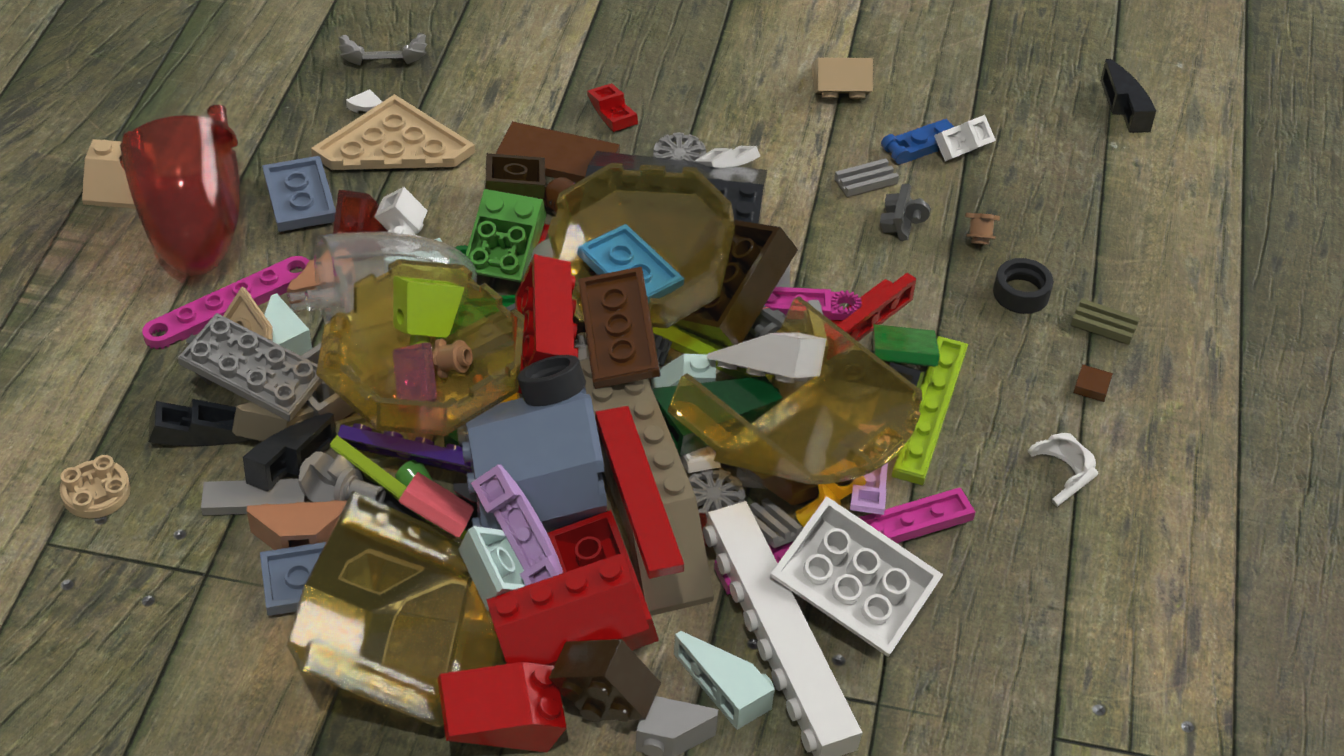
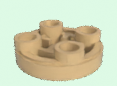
(94, 488)

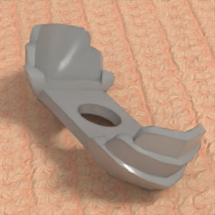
(356, 54)

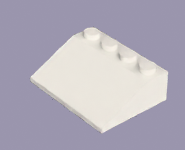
(856, 576)

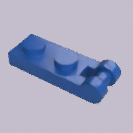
(915, 142)

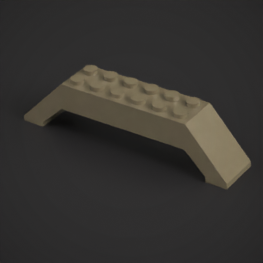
(679, 500)

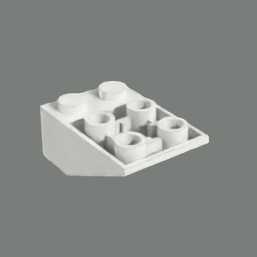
(780, 354)

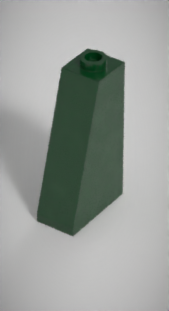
(746, 396)

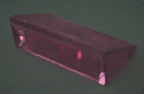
(415, 372)

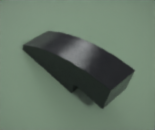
(1127, 98)
(196, 425)
(288, 450)

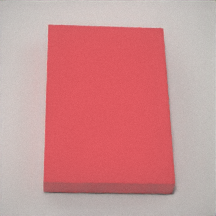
(437, 504)

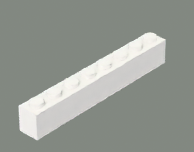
(782, 633)

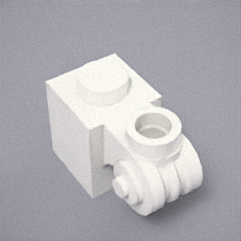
(401, 212)

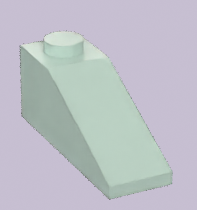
(727, 679)

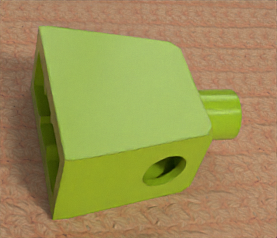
(425, 307)

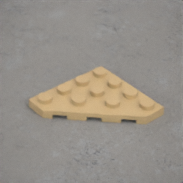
(393, 137)

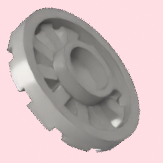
(679, 151)
(716, 495)

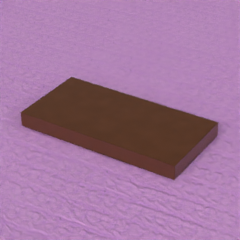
(564, 153)
(618, 327)

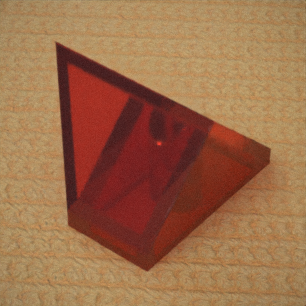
(356, 213)

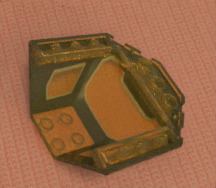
(391, 611)

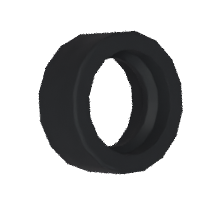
(1017, 300)
(551, 380)

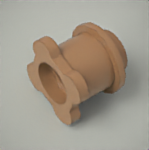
(981, 227)
(451, 357)

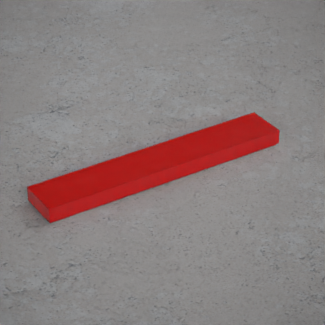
(639, 492)

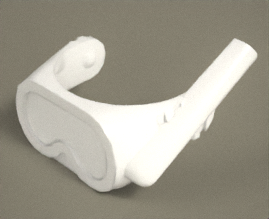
(1073, 453)

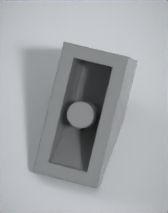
(674, 727)

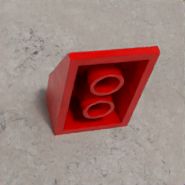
(502, 706)

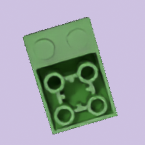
(505, 234)

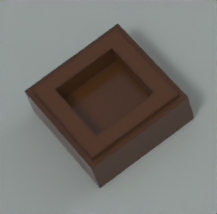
(1093, 383)

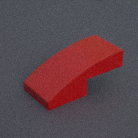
(611, 107)

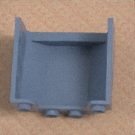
(547, 452)

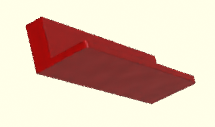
(878, 306)

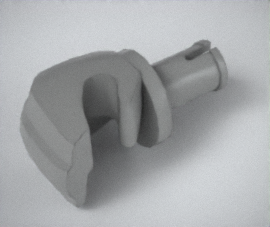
(334, 479)

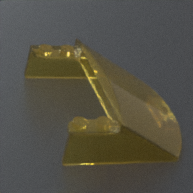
(826, 429)

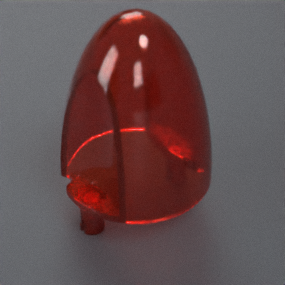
(185, 187)

